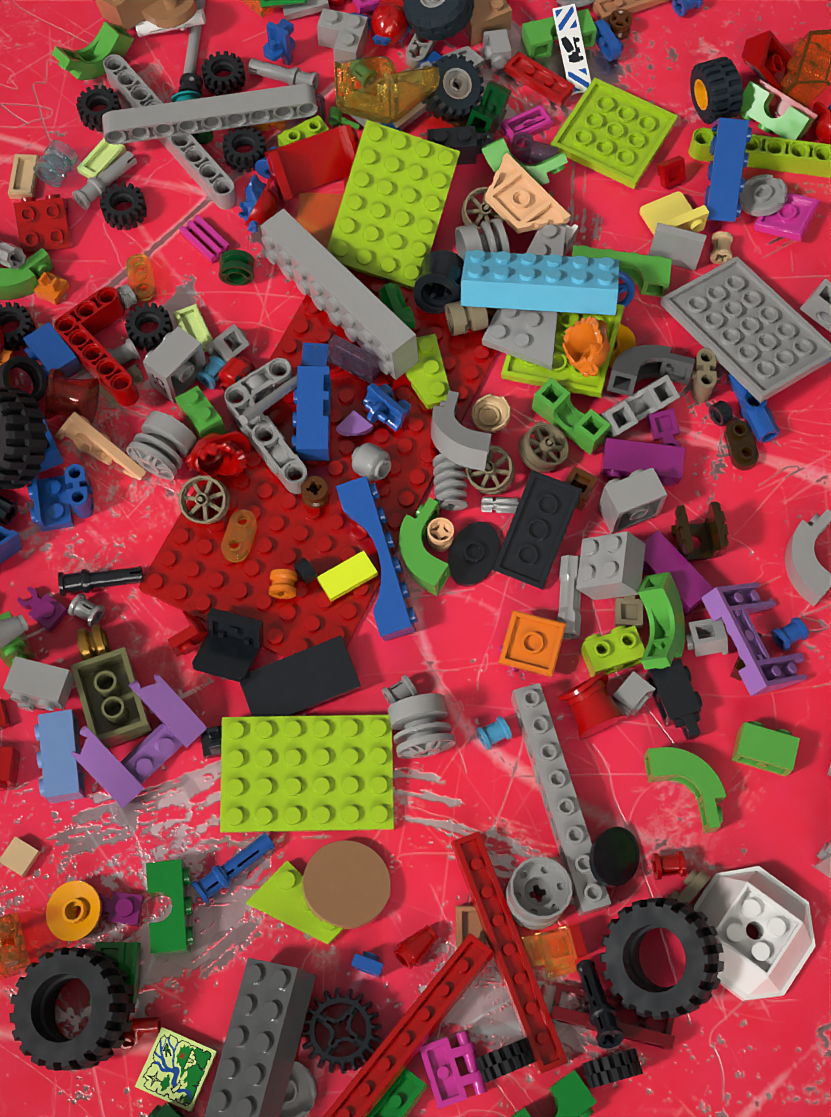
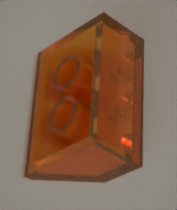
(809, 67)

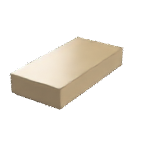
(23, 178)

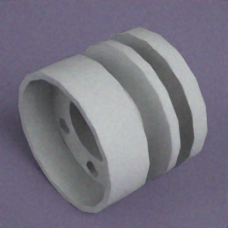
(491, 238)
(162, 445)
(421, 726)
(547, 880)

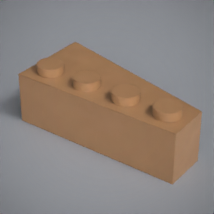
(488, 16)

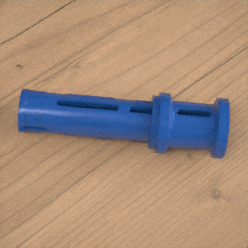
(221, 875)

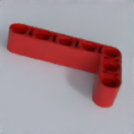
(77, 331)

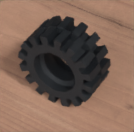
(223, 63)
(92, 99)
(240, 138)
(117, 196)
(145, 315)
(26, 326)
(505, 1060)
(612, 1068)

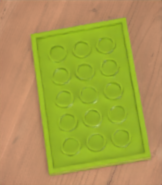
(392, 204)
(306, 774)

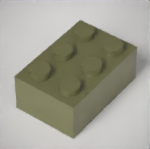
(108, 703)

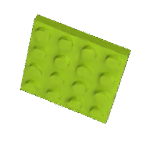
(614, 132)
(562, 371)

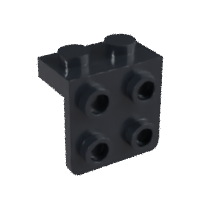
(229, 646)

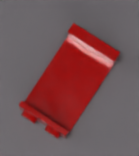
(312, 161)

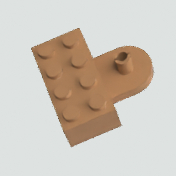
(158, 12)

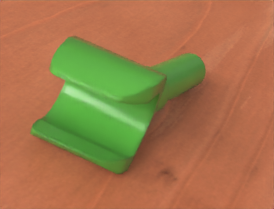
(336, 119)

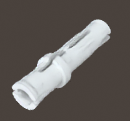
(146, 28)

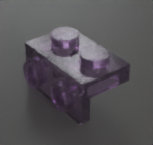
(353, 359)

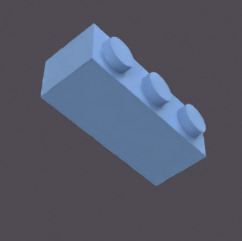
(60, 770)

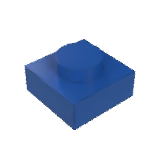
(368, 964)

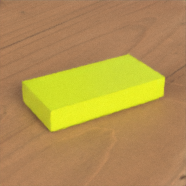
(347, 576)

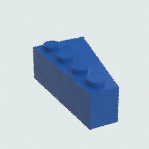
(726, 169)

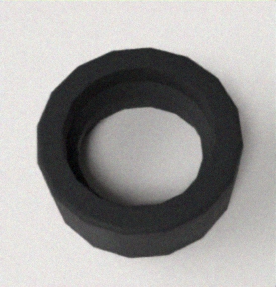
(32, 368)

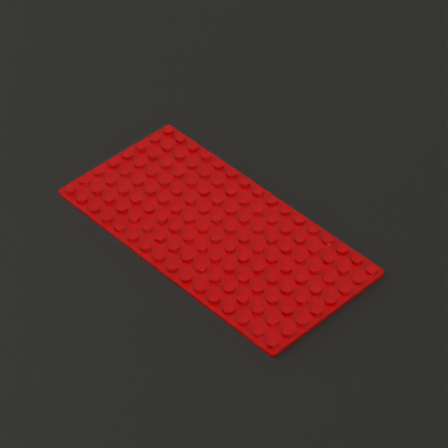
(191, 565)

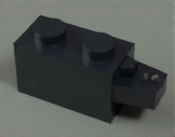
(461, 139)
(676, 698)

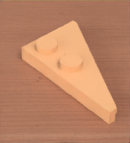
(97, 445)

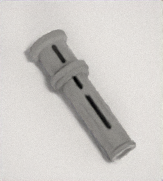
(291, 76)
(97, 185)

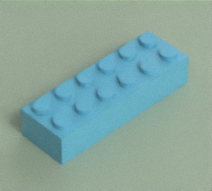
(540, 282)

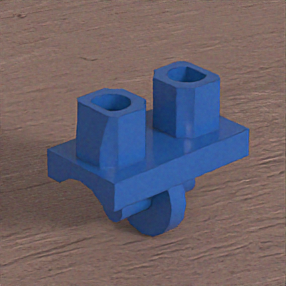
(279, 41)
(384, 408)

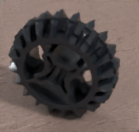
(363, 1044)

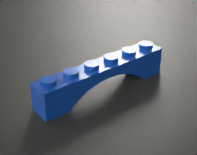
(391, 609)

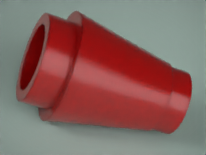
(415, 947)

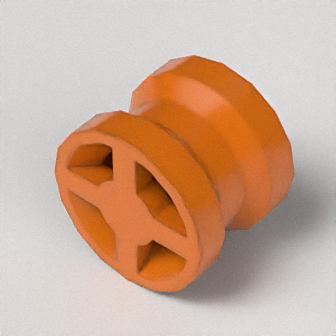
(282, 583)

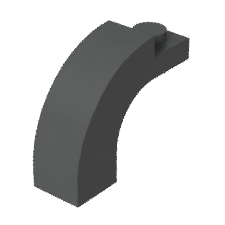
(648, 362)

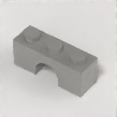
(641, 404)

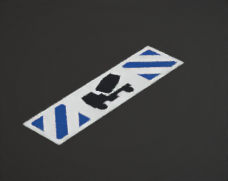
(572, 47)

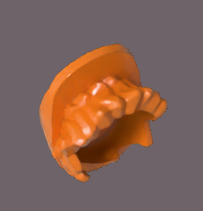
(587, 345)

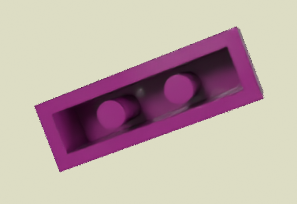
(624, 457)
(663, 557)

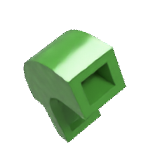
(88, 61)
(495, 151)
(22, 281)
(422, 567)
(665, 620)
(695, 774)

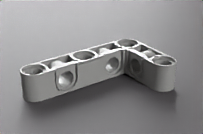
(275, 451)

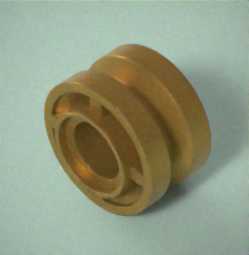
(93, 643)

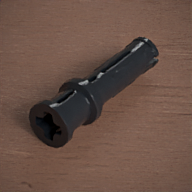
(87, 580)
(601, 1014)

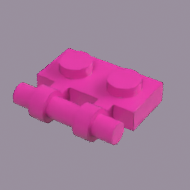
(444, 1073)

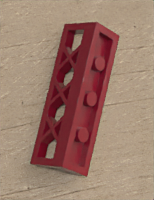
(631, 1032)

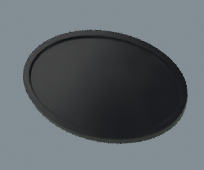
(473, 554)
(614, 857)

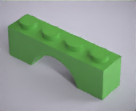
(648, 272)

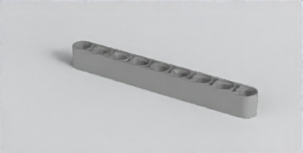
(209, 114)
(183, 147)

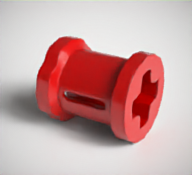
(668, 865)

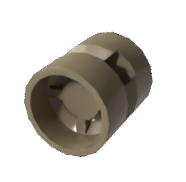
(465, 317)

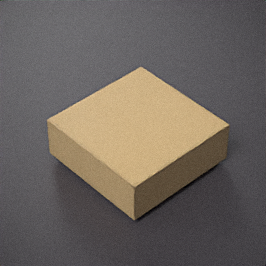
(19, 856)

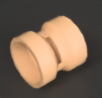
(441, 529)

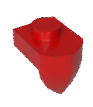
(189, 638)

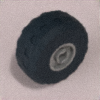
(438, 17)

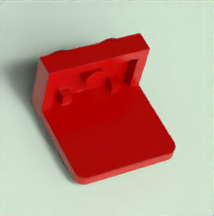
(42, 223)

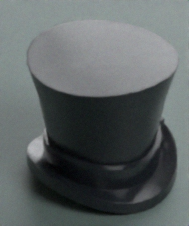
(438, 281)

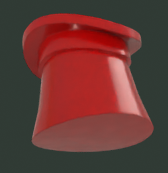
(593, 706)

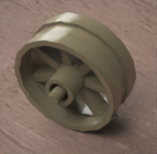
(483, 212)
(553, 442)
(492, 472)
(204, 499)

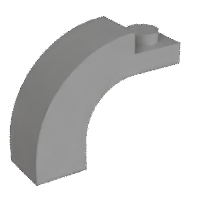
(455, 441)
(801, 564)

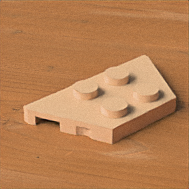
(522, 199)

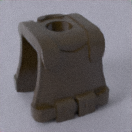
(711, 533)

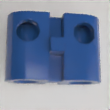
(79, 491)

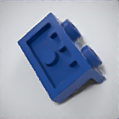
(51, 503)

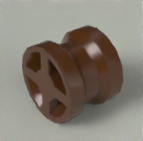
(620, 23)
(315, 498)

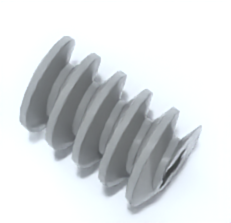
(449, 484)

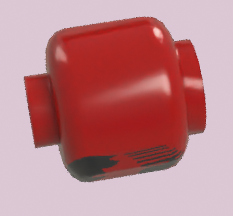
(234, 371)

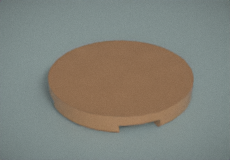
(346, 884)

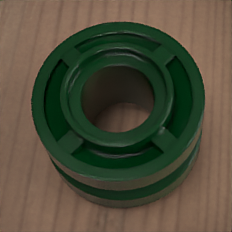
(236, 267)

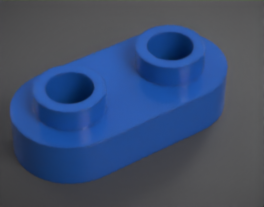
(606, 41)

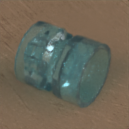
(55, 162)

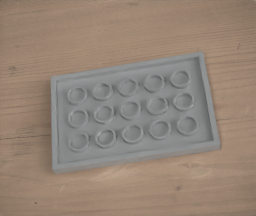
(748, 328)

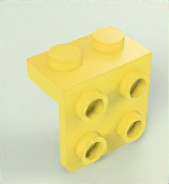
(674, 211)

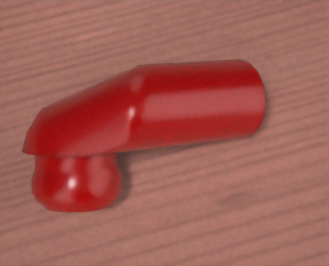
(138, 1028)

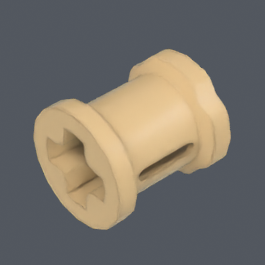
(721, 246)

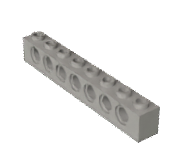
(558, 797)

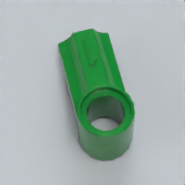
(392, 297)

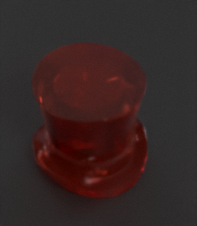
(71, 396)

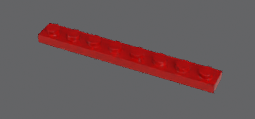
(509, 952)
(412, 1030)

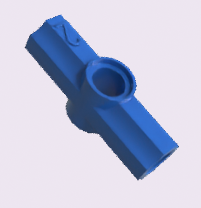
(758, 416)

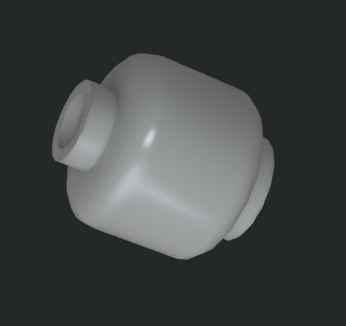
(371, 462)

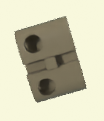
(703, 375)

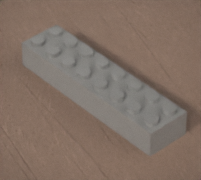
(339, 294)

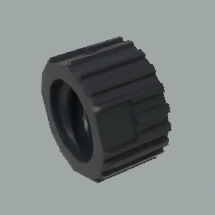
(720, 413)
(305, 570)

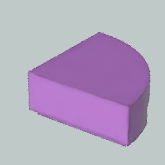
(354, 425)

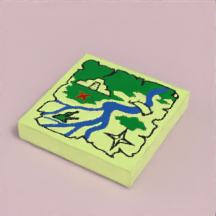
(176, 1069)

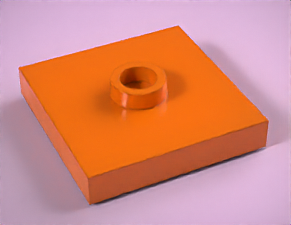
(532, 643)

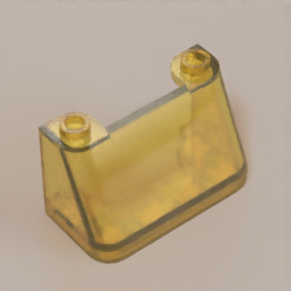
(379, 93)

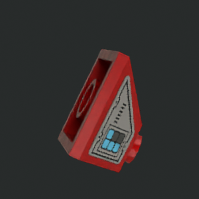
(767, 58)

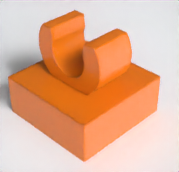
(51, 287)

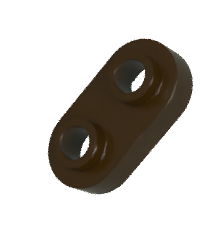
(739, 443)

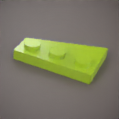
(429, 375)
(284, 901)

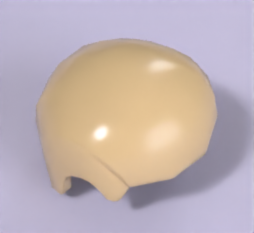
(491, 413)

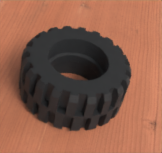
(20, 438)
(625, 967)
(36, 1005)

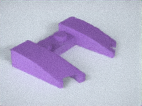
(761, 672)
(124, 778)

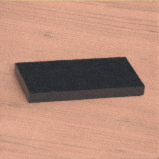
(537, 529)
(301, 680)

